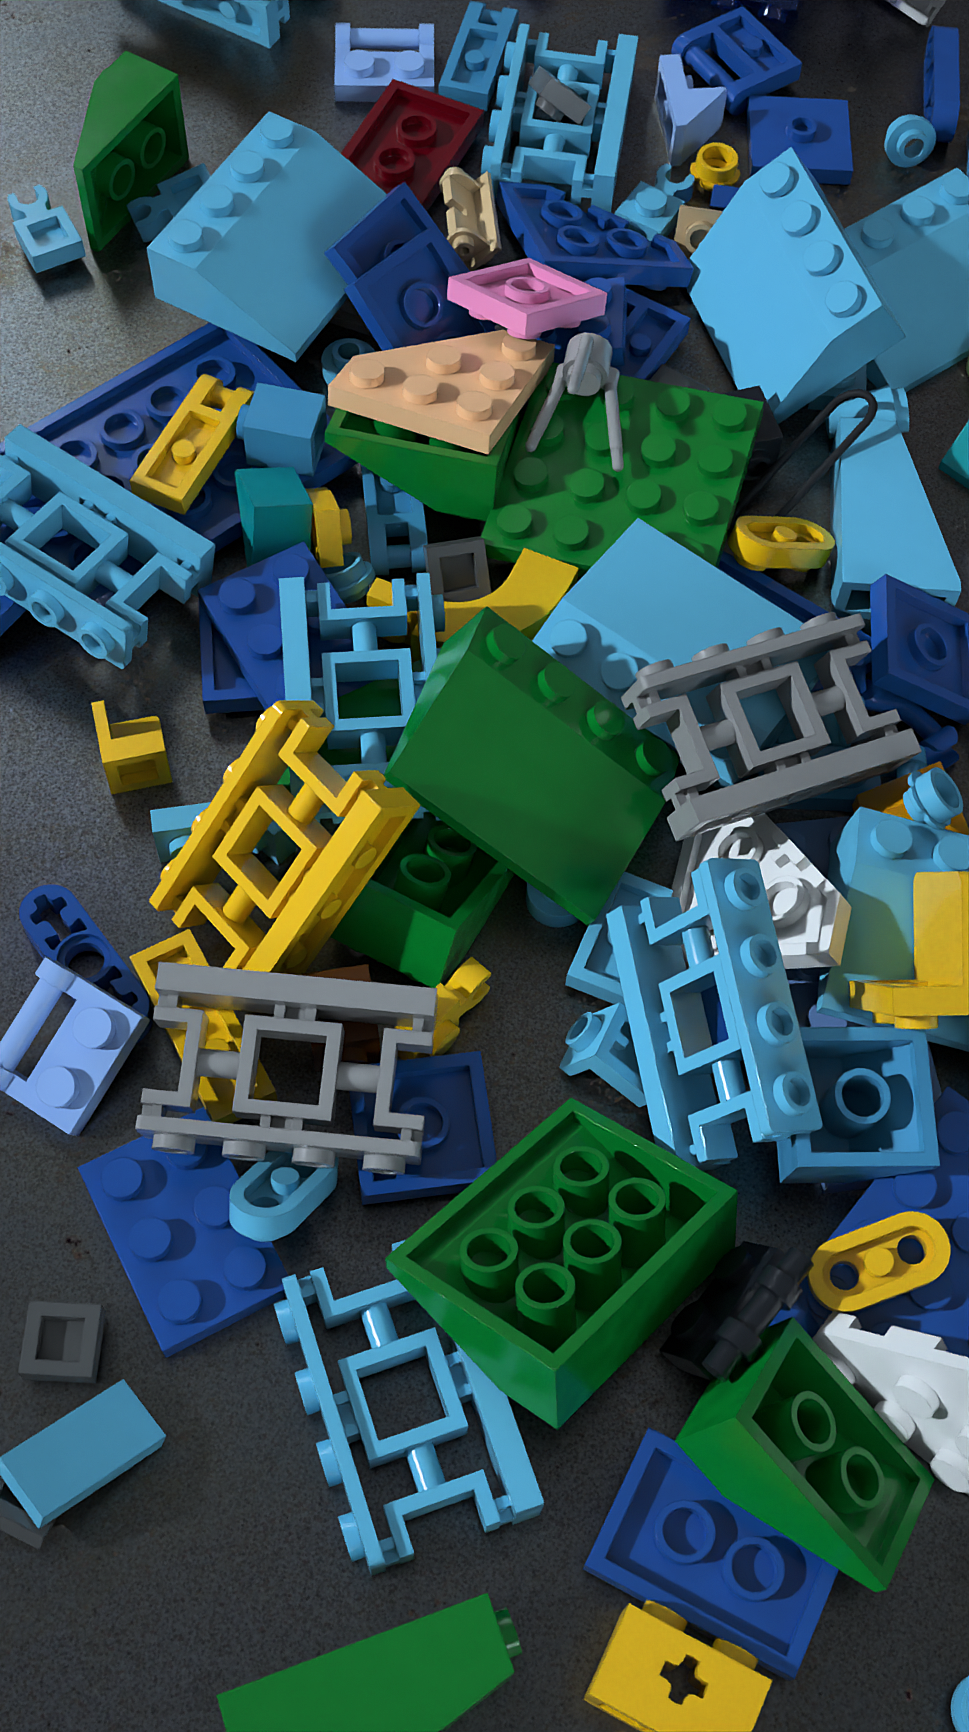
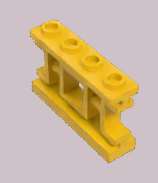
(325, 872)

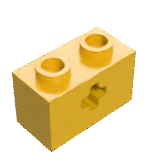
(654, 1640)

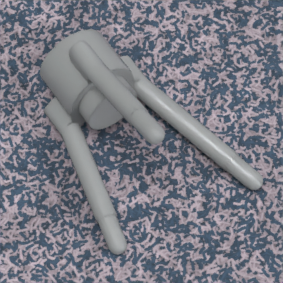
(584, 373)

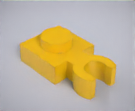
(329, 528)
(460, 994)

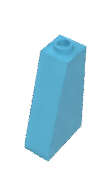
(882, 521)

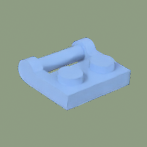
(366, 74)
(81, 1055)

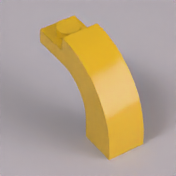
(522, 600)

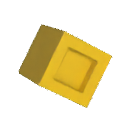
(131, 751)

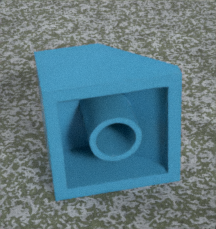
(871, 1104)

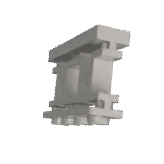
(787, 767)
(296, 1006)

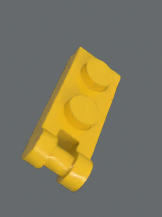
(190, 445)

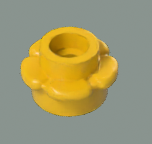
(715, 165)

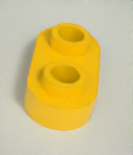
(780, 543)
(876, 1262)

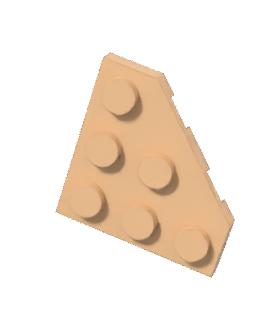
(447, 388)

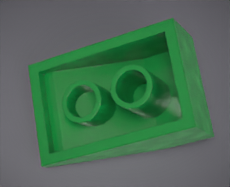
(127, 142)
(427, 468)
(425, 902)
(809, 1456)

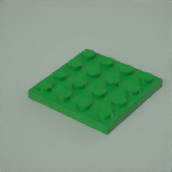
(679, 473)

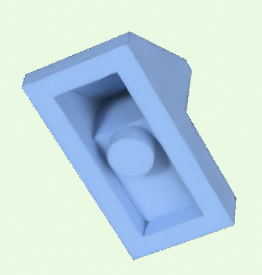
(686, 113)

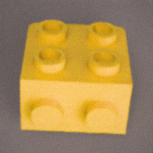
(939, 959)

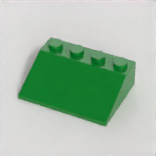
(532, 764)
(567, 1256)

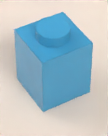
(283, 428)

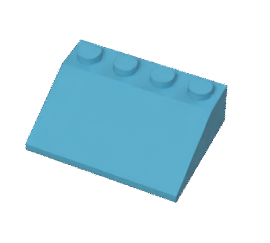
(257, 238)
(922, 269)
(788, 290)
(658, 604)
(875, 871)

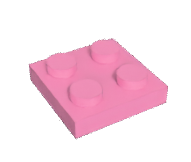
(526, 297)

